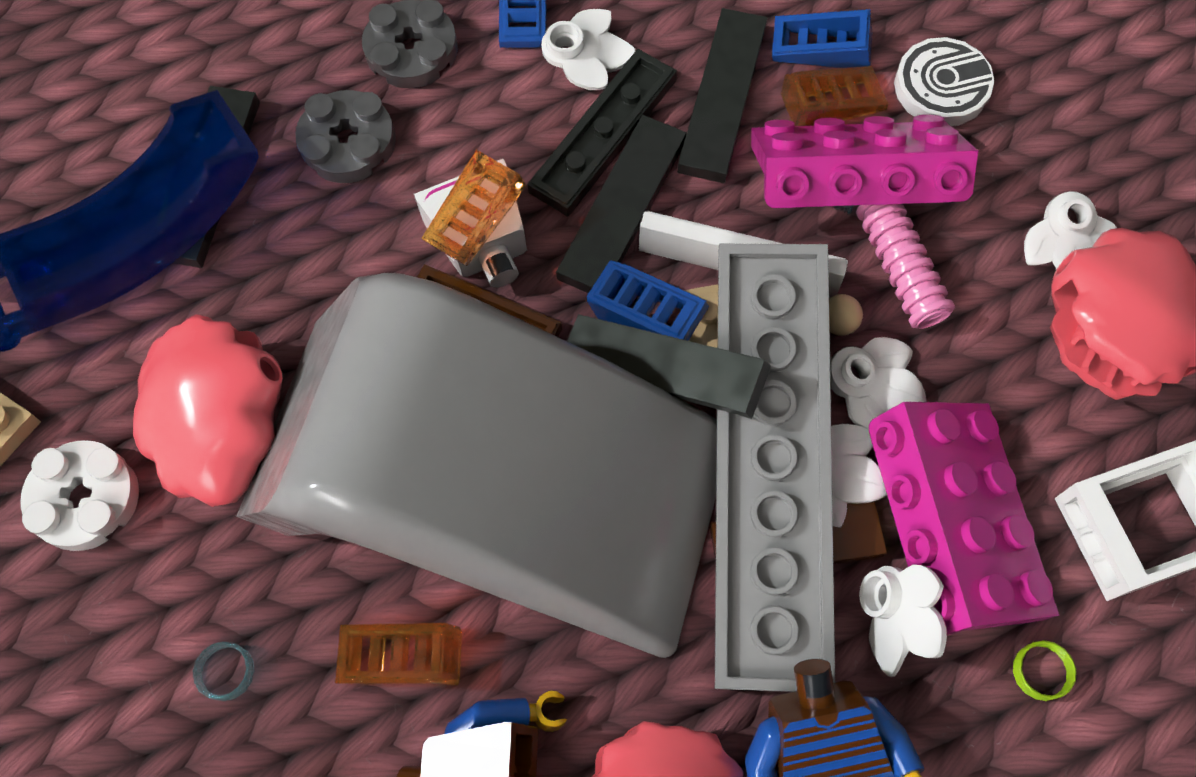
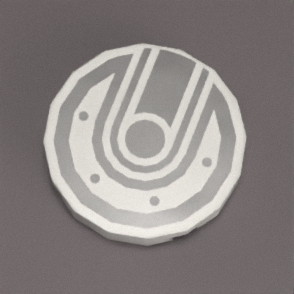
(944, 80)

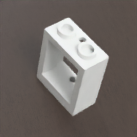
(1102, 535)

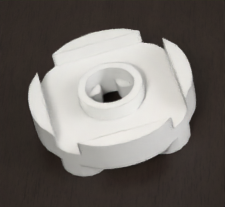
(53, 478)

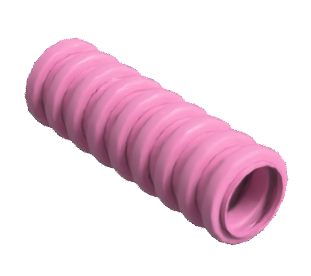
(906, 264)

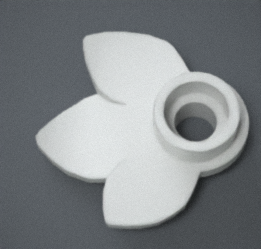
(590, 50)
(1058, 235)
(882, 378)
(854, 475)
(903, 614)

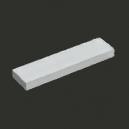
(700, 244)

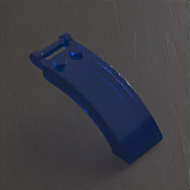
(129, 225)

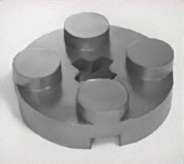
(405, 20)
(339, 111)

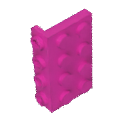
(864, 162)
(962, 513)

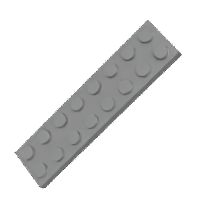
(775, 471)

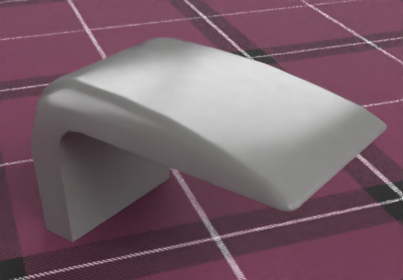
(493, 460)

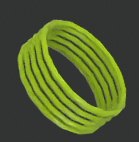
(1064, 656)

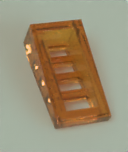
(804, 84)
(468, 184)
(435, 655)

